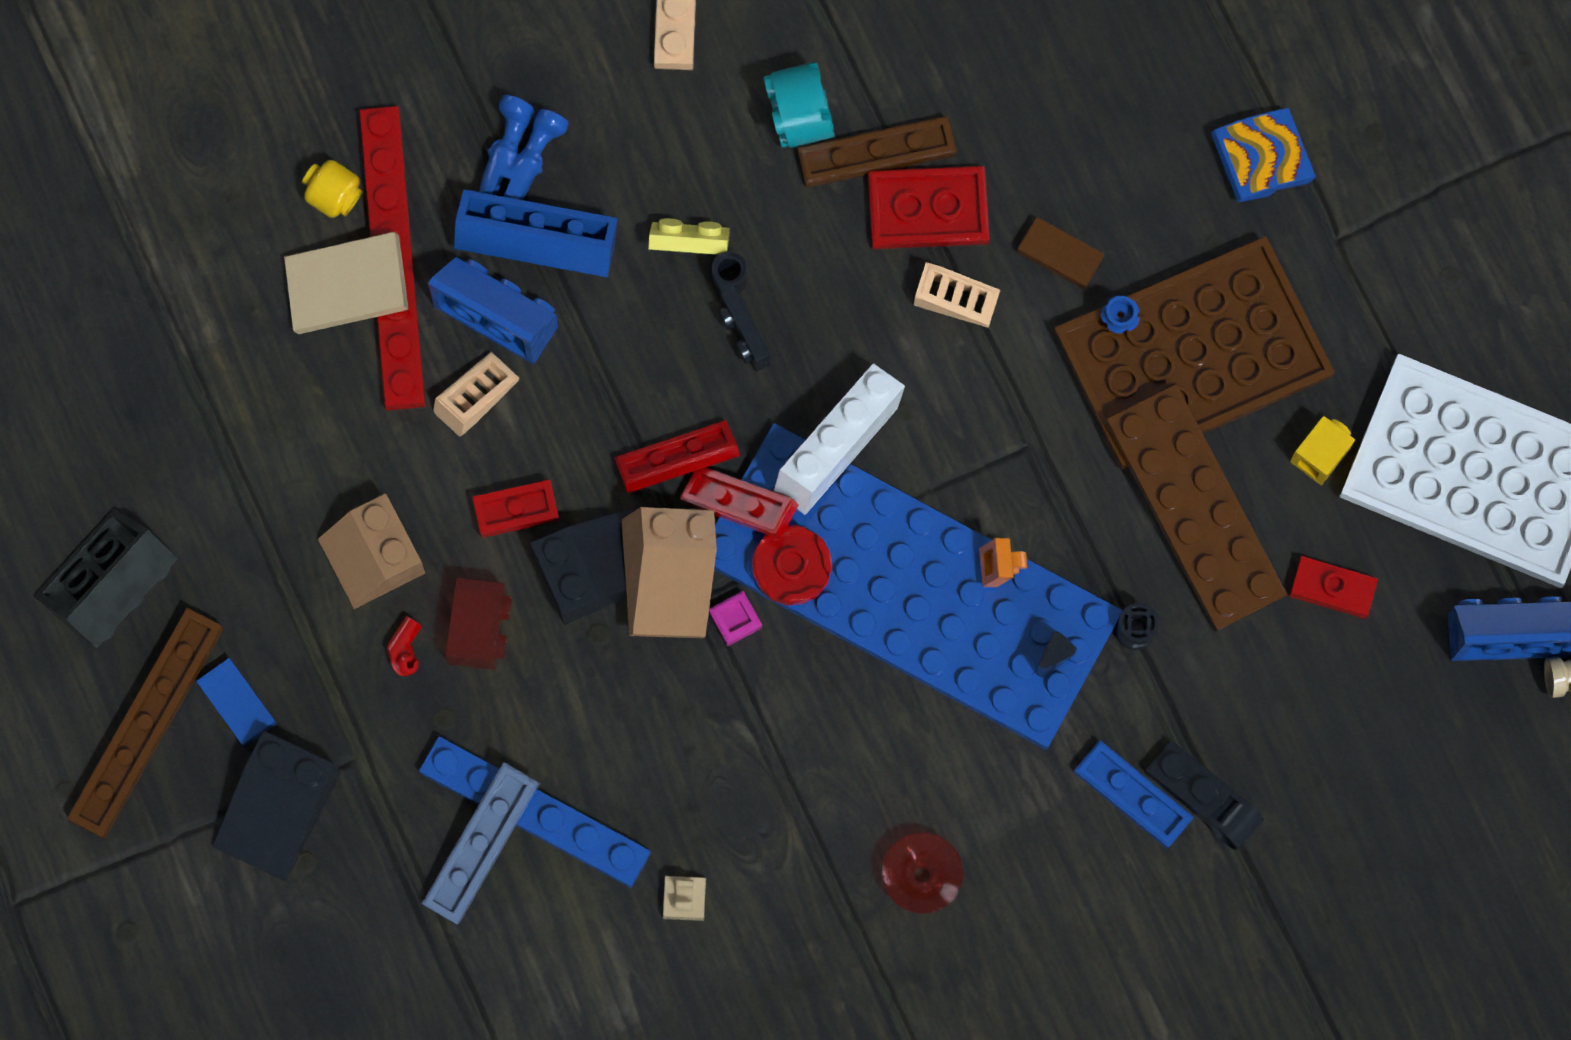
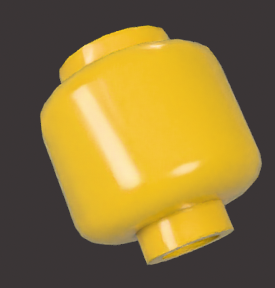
(331, 188)

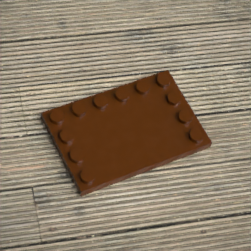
(1217, 331)

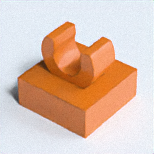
(999, 562)

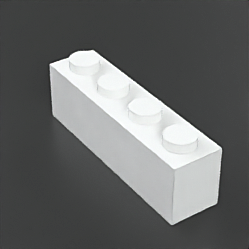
(839, 438)

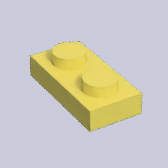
(701, 238)

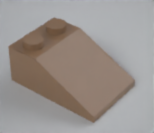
(669, 571)

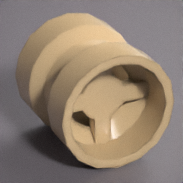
(1557, 676)

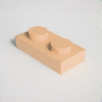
(674, 34)

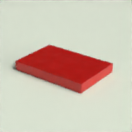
(928, 207)

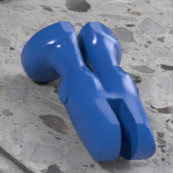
(503, 154)

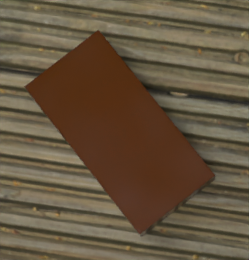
(1060, 253)

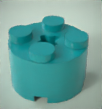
(799, 105)

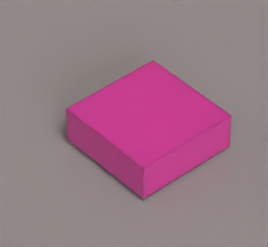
(735, 618)

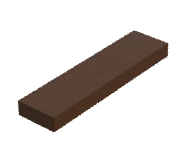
(876, 151)

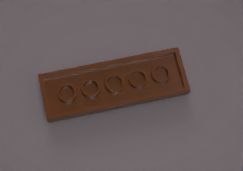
(1195, 507)

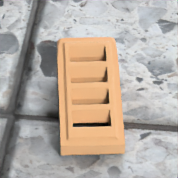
(938, 304)
(451, 400)

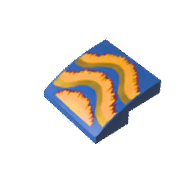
(1263, 155)

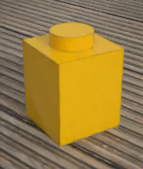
(1323, 449)

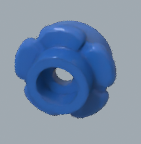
(1120, 304)

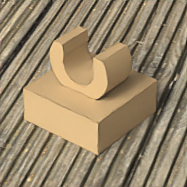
(684, 898)

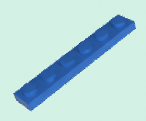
(543, 816)

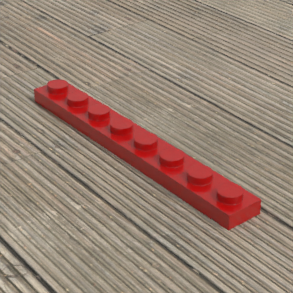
(389, 214)

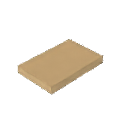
(346, 283)

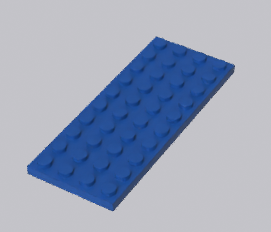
(916, 600)

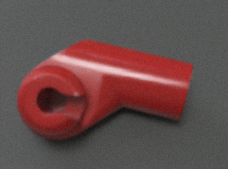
(400, 648)

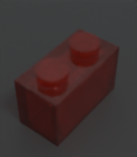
(477, 624)

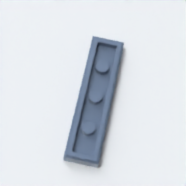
(481, 843)

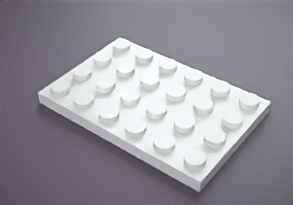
(1468, 470)

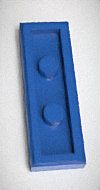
(1133, 794)

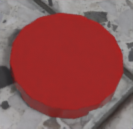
(792, 567)

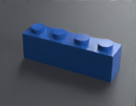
(535, 233)

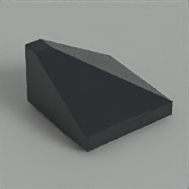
(1056, 653)

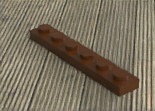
(145, 723)

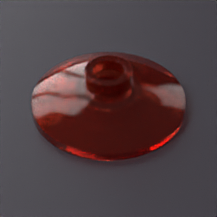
(928, 853)

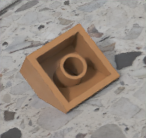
(371, 551)

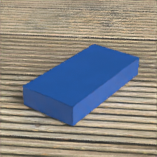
(236, 702)

